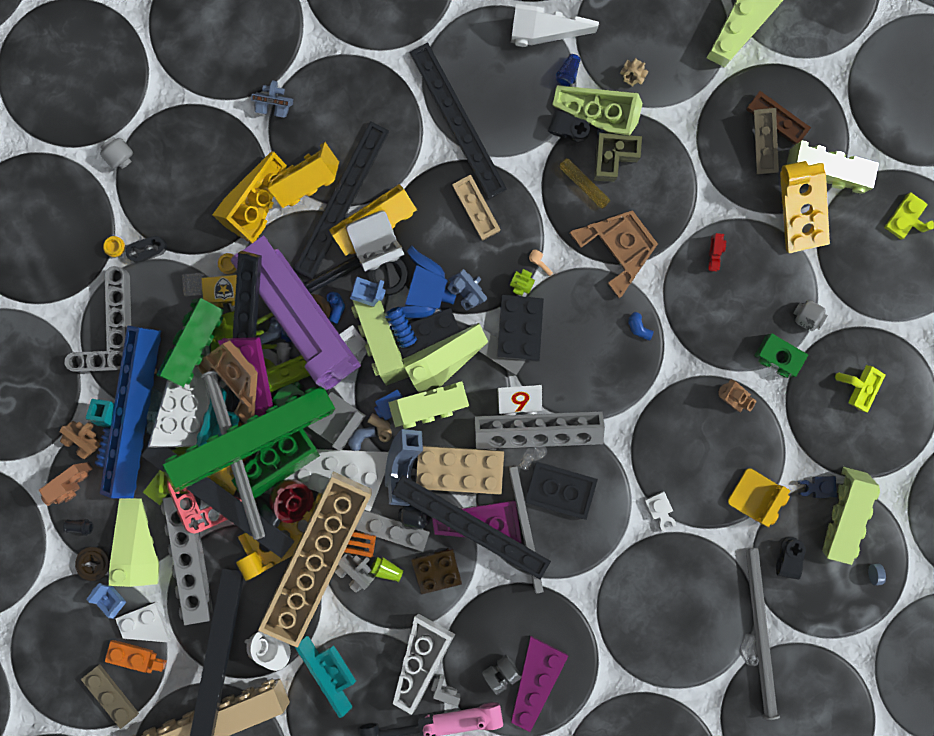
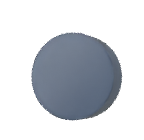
(877, 574)

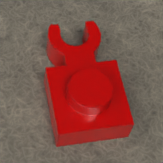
(717, 247)

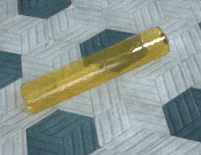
(584, 183)

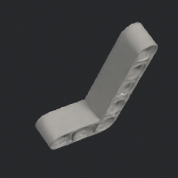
(112, 328)

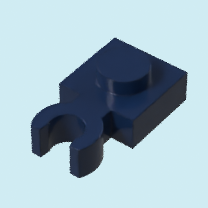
(821, 487)

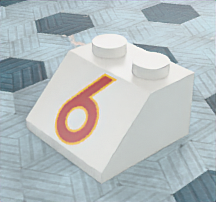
(520, 399)

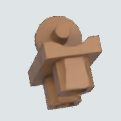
(736, 396)
(81, 436)

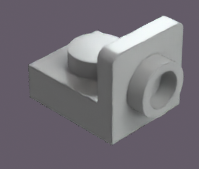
(447, 694)

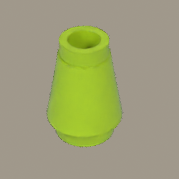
(385, 569)

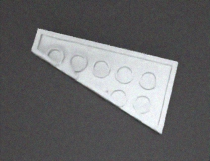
(181, 412)
(360, 466)

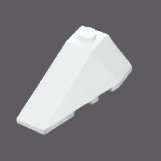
(535, 27)

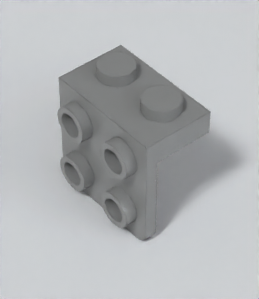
(374, 240)

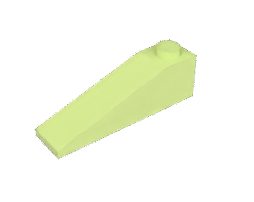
(605, 109)
(440, 361)
(133, 553)

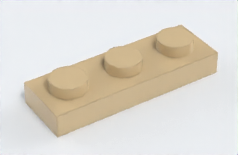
(476, 207)

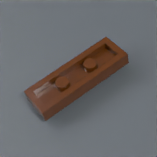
(787, 124)

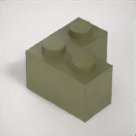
(611, 150)

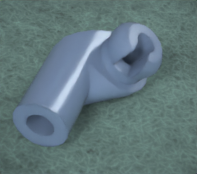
(359, 435)

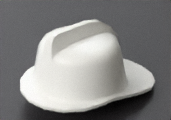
(268, 651)

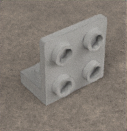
(340, 425)

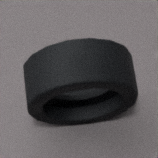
(401, 283)

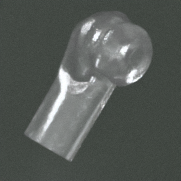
(532, 454)
(747, 651)

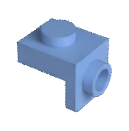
(367, 291)
(106, 599)

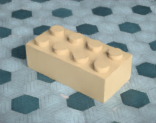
(460, 469)

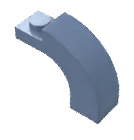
(400, 460)

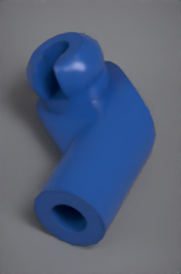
(337, 305)
(637, 326)

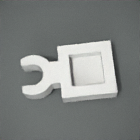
(659, 508)

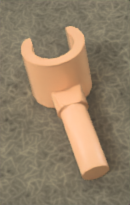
(535, 258)

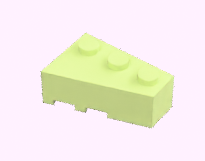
(428, 404)

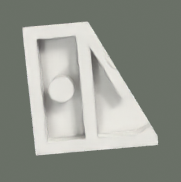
(144, 624)

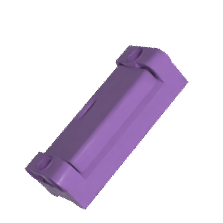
(301, 317)

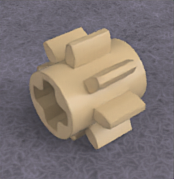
(634, 72)

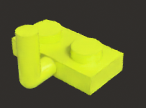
(907, 217)
(865, 387)

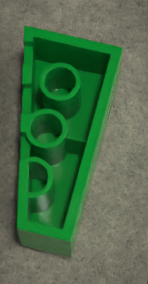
(190, 342)
(279, 462)

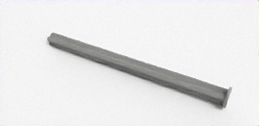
(238, 467)
(761, 634)

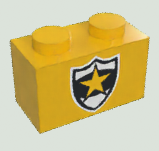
(219, 290)

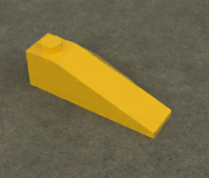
(248, 203)

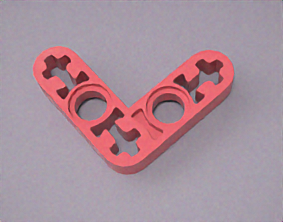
(193, 512)

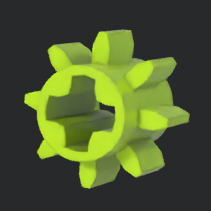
(522, 282)

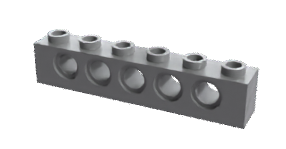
(539, 430)
(193, 547)

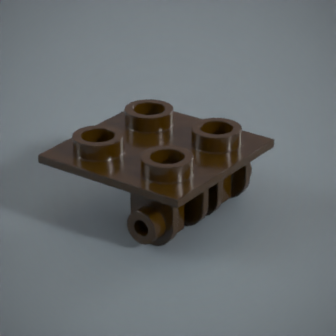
(436, 571)

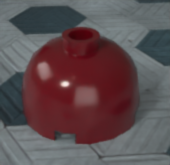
(290, 500)

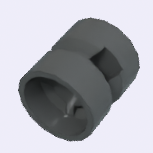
(508, 671)

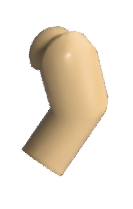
(383, 427)

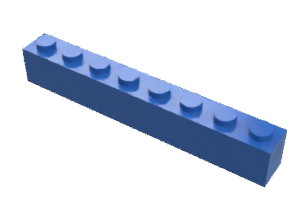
(130, 412)

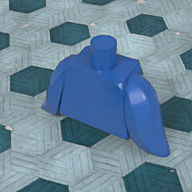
(426, 287)

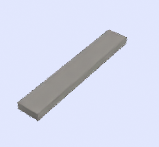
(523, 518)

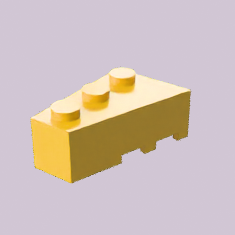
(304, 177)

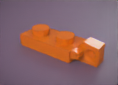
(133, 657)

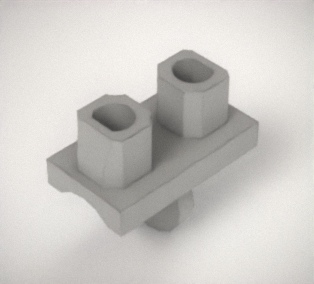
(357, 570)

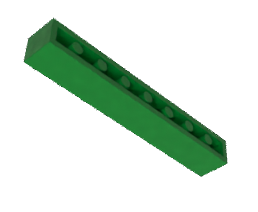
(248, 438)

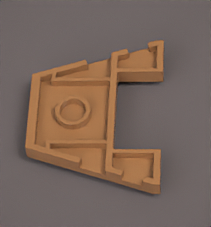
(626, 240)
(236, 373)

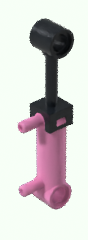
(484, 718)

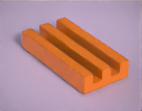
(372, 538)

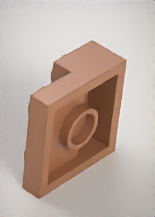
(65, 485)

